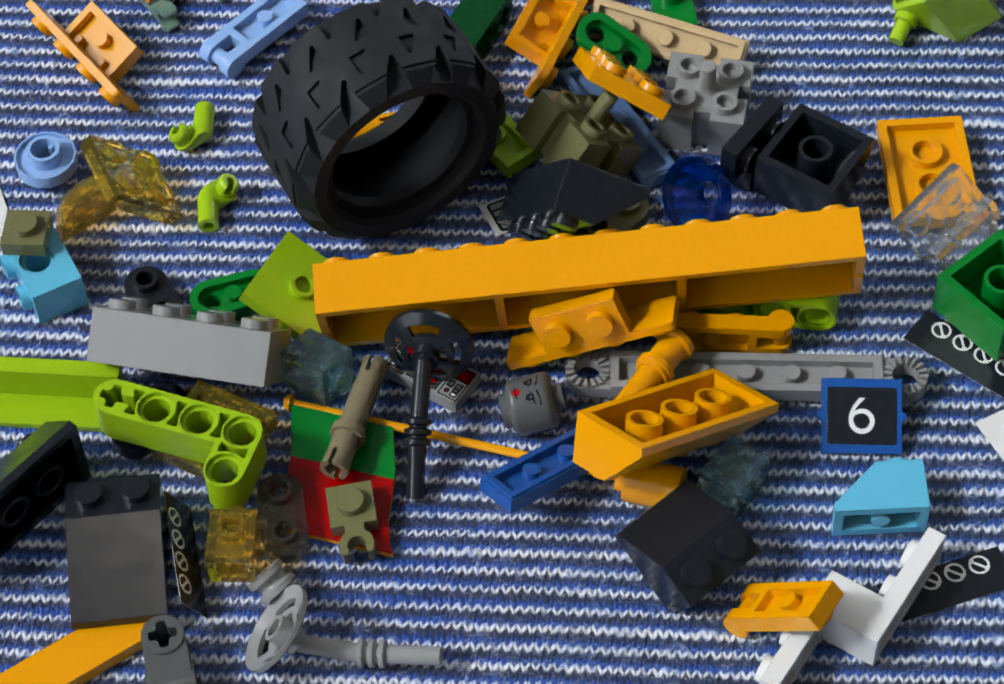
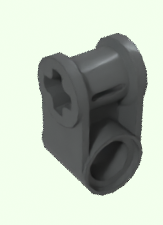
(168, 663)

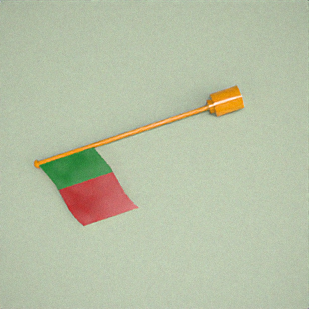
(377, 463)

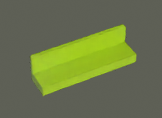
(51, 390)

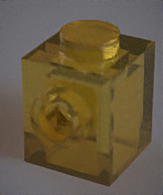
(233, 545)

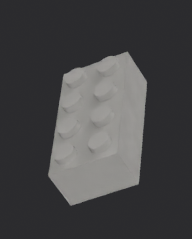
(187, 343)

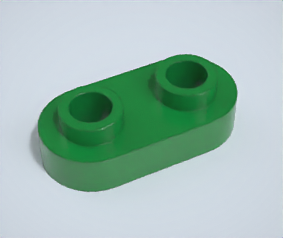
(615, 39)
(223, 293)

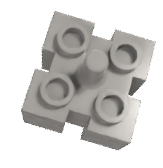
(705, 101)

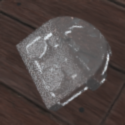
(947, 219)

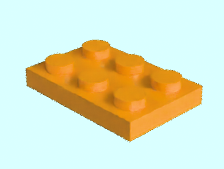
(629, 84)
(917, 153)

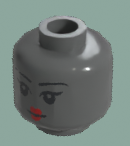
(532, 404)

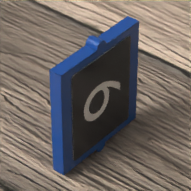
(861, 416)

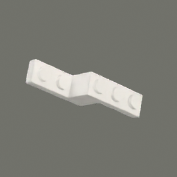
(862, 618)

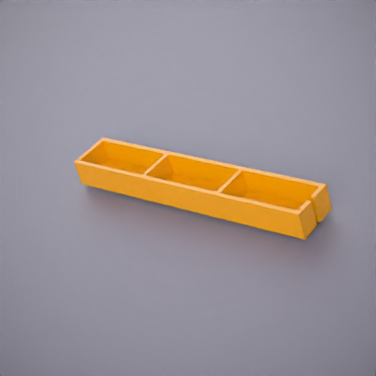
(499, 284)

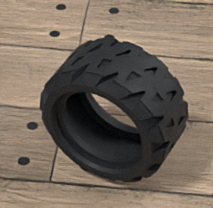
(348, 76)

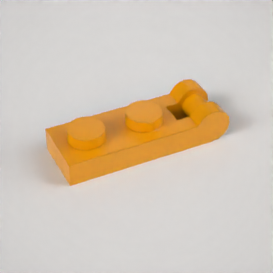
(738, 332)
(783, 607)

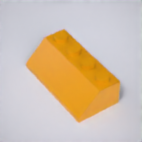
(665, 422)

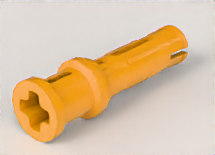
(660, 362)

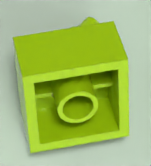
(946, 17)

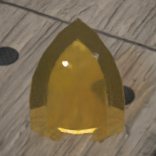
(80, 208)

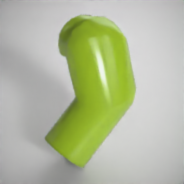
(201, 130)
(213, 199)

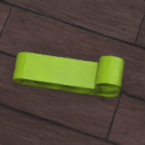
(129, 415)

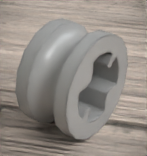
(271, 581)

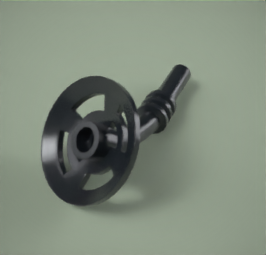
(423, 361)

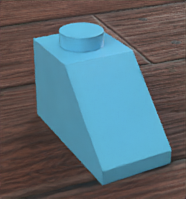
(884, 500)

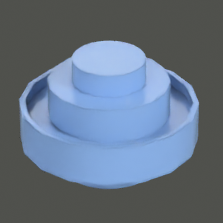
(46, 159)

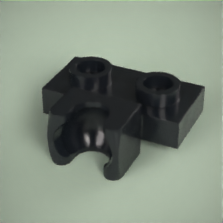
(741, 150)

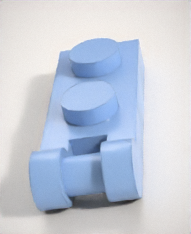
(251, 33)

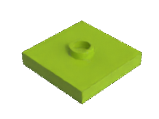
(286, 286)

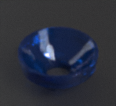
(685, 187)

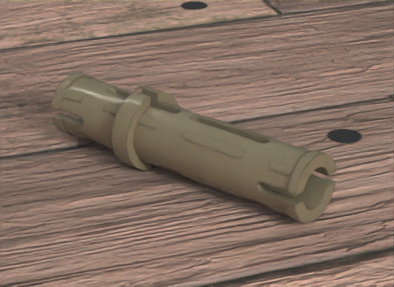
(349, 430)

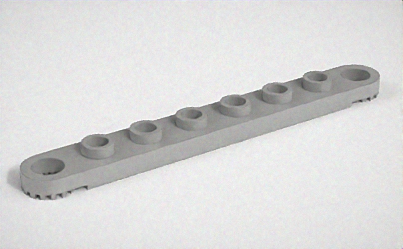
(771, 374)

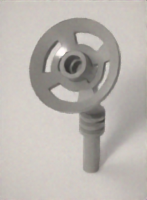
(290, 637)

